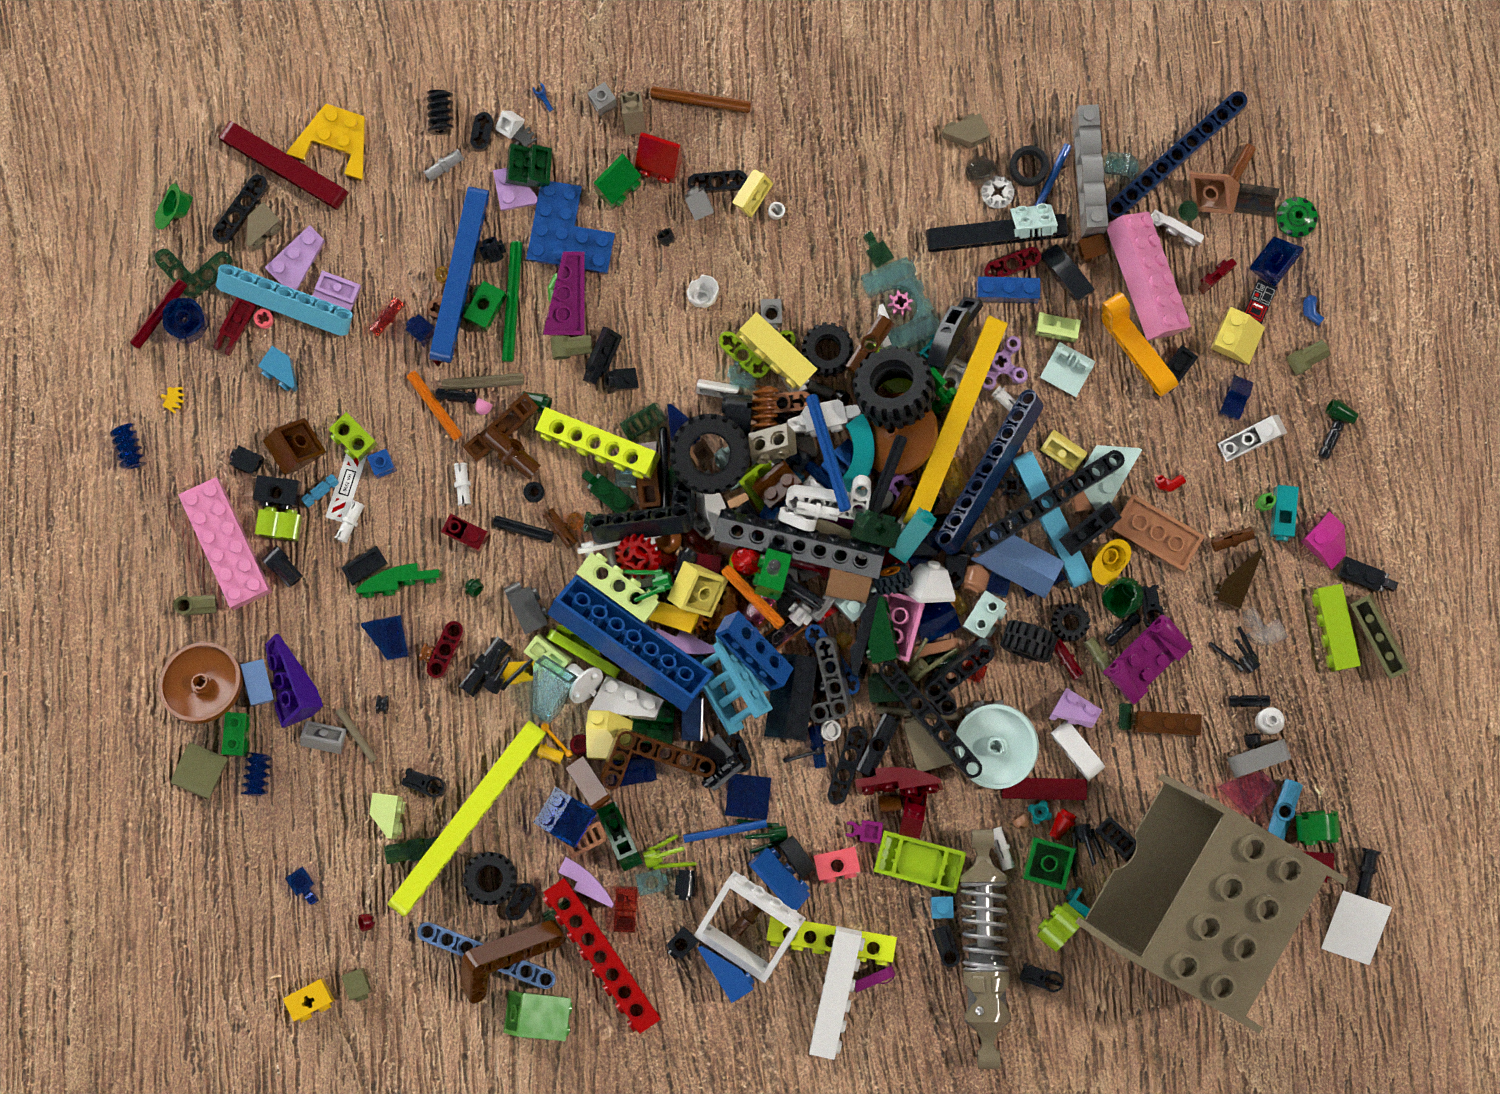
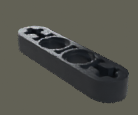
(237, 207)
(848, 765)

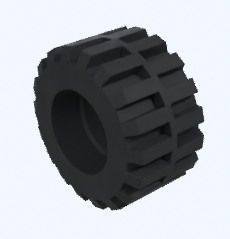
(833, 333)
(1028, 641)
(471, 878)

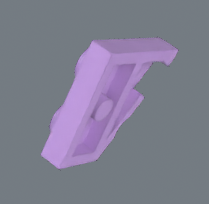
(512, 195)
(1075, 710)

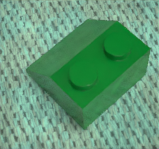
(617, 182)

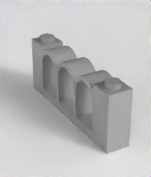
(1089, 171)

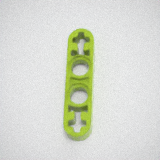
(582, 653)

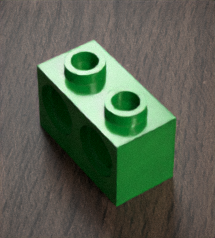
(236, 734)

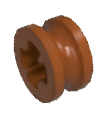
(426, 653)

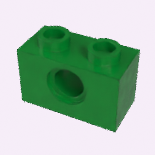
(484, 318)

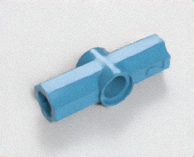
(1288, 797)

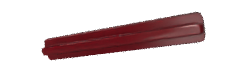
(157, 314)

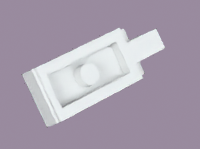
(1175, 227)

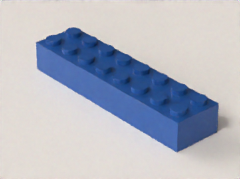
(630, 643)

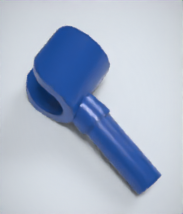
(542, 94)

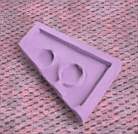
(295, 260)

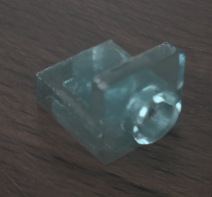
(1121, 164)
(742, 380)

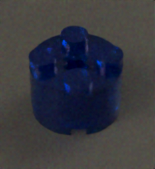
(193, 328)

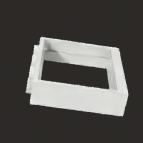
(734, 950)

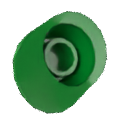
(173, 206)

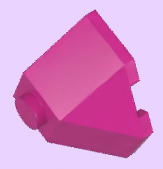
(1327, 540)

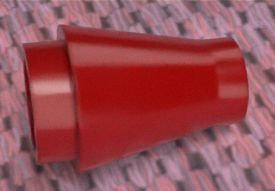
(1063, 822)

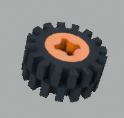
(893, 579)

